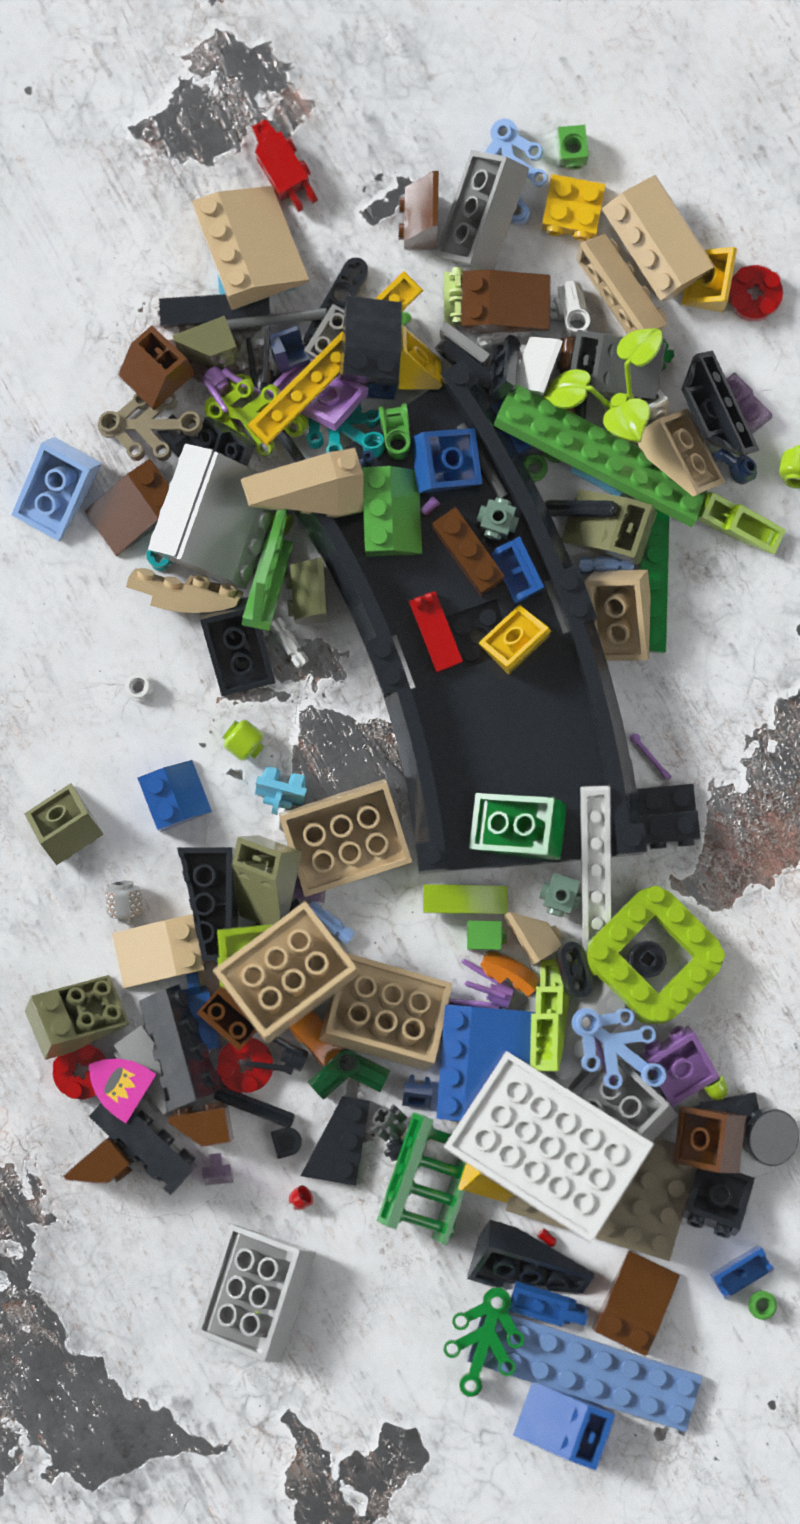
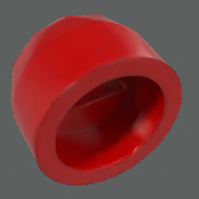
(301, 1198)

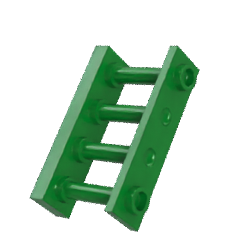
(403, 1184)

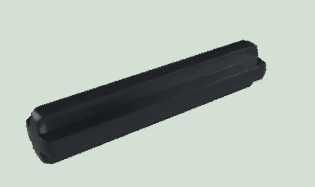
(582, 508)
(255, 1107)

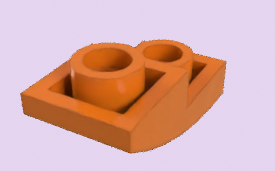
(501, 967)
(308, 1031)

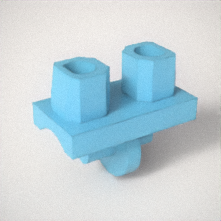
(280, 793)

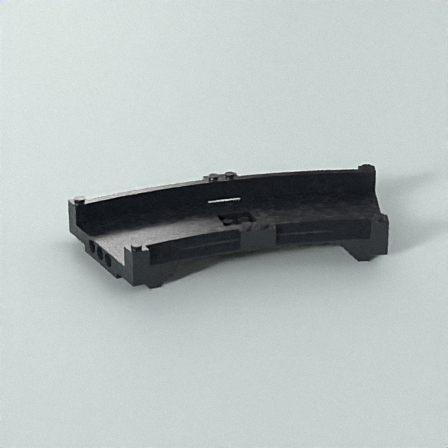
(474, 725)

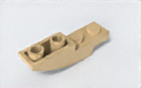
(194, 596)

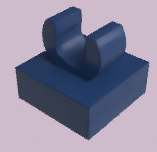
(417, 1094)

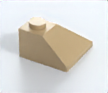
(534, 936)

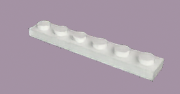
(595, 860)

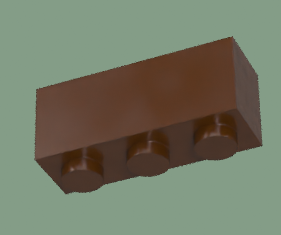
(468, 552)

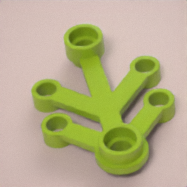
(250, 411)

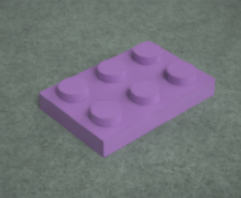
(333, 403)

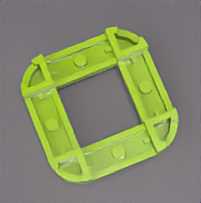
(627, 983)

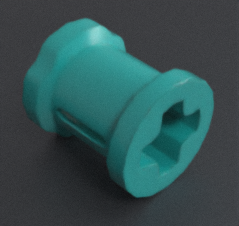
(162, 566)

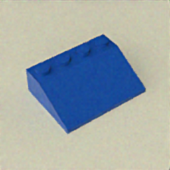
(471, 1050)

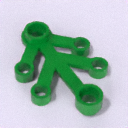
(485, 1336)

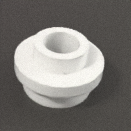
(138, 678)

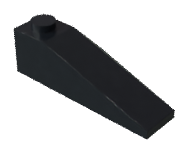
(512, 1255)

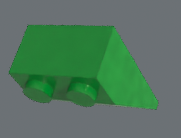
(518, 825)

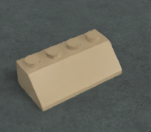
(658, 238)
(618, 285)

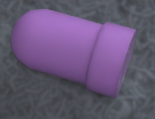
(428, 507)

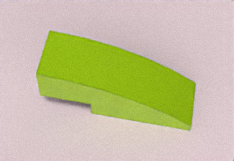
(740, 523)
(464, 899)

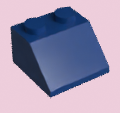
(446, 460)
(174, 795)

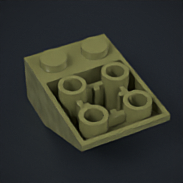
(616, 536)
(264, 878)
(75, 1016)

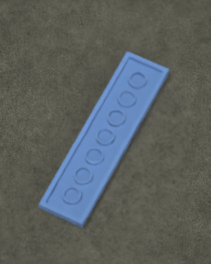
(597, 1372)

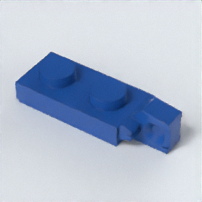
(197, 997)
(547, 1305)

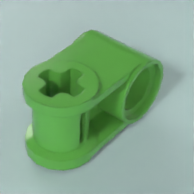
(395, 426)

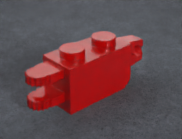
(281, 165)

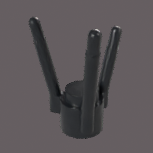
(264, 376)
(292, 1056)

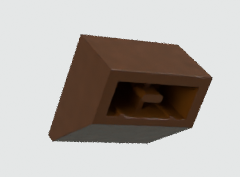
(154, 368)
(227, 1018)
(204, 1126)

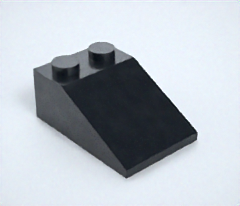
(371, 341)
(236, 650)

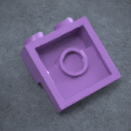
(684, 1062)

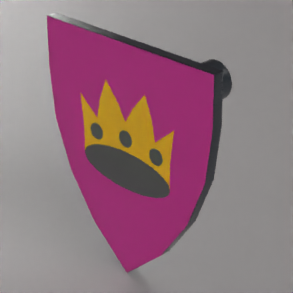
(120, 1085)

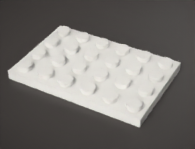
(548, 1147)

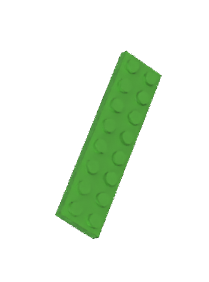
(595, 453)

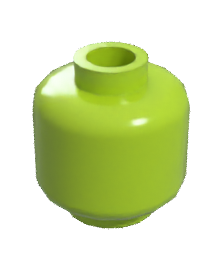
(790, 467)
(243, 740)

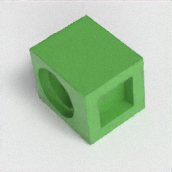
(572, 135)
(485, 935)

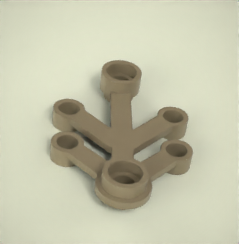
(145, 425)

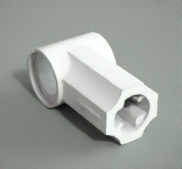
(573, 306)

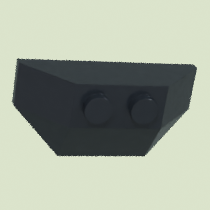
(716, 406)

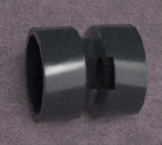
(647, 958)

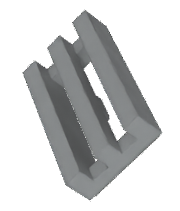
(465, 344)

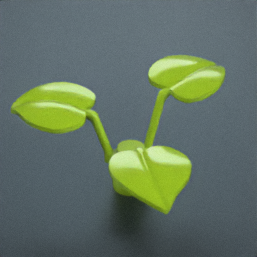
(625, 414)

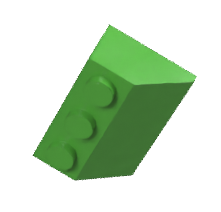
(391, 512)

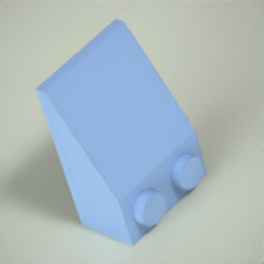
(55, 487)

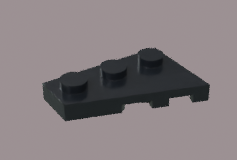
(341, 1144)

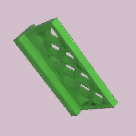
(269, 576)

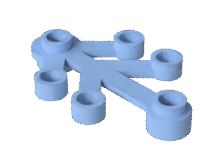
(505, 144)
(614, 1044)

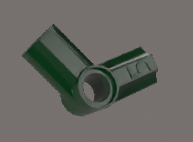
(332, 1075)

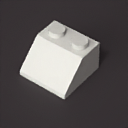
(537, 363)

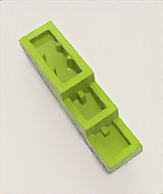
(549, 1020)

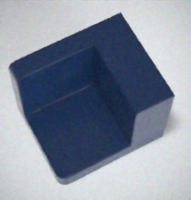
(288, 349)

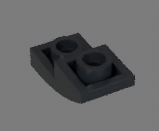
(226, 441)

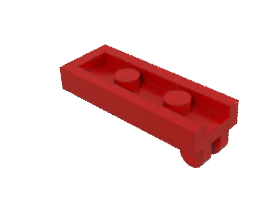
(435, 631)

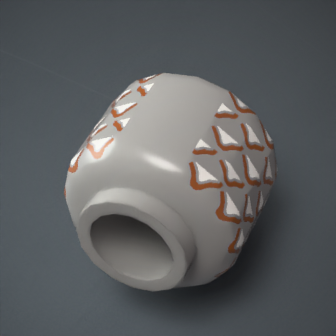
(123, 901)

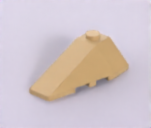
(318, 485)

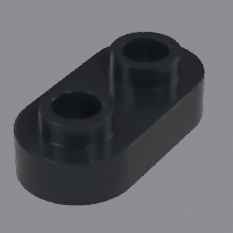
(575, 970)

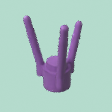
(218, 384)
(498, 994)

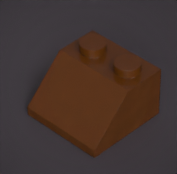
(709, 1139)
(102, 1164)

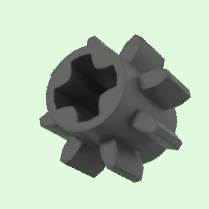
(389, 1123)

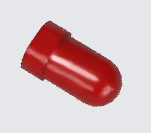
(547, 1238)

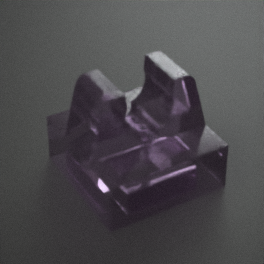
(217, 1172)

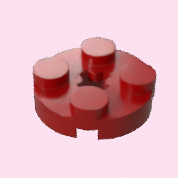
(768, 284)
(229, 1068)
(64, 1069)

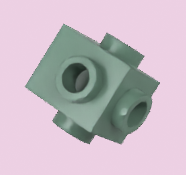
(497, 529)
(566, 885)

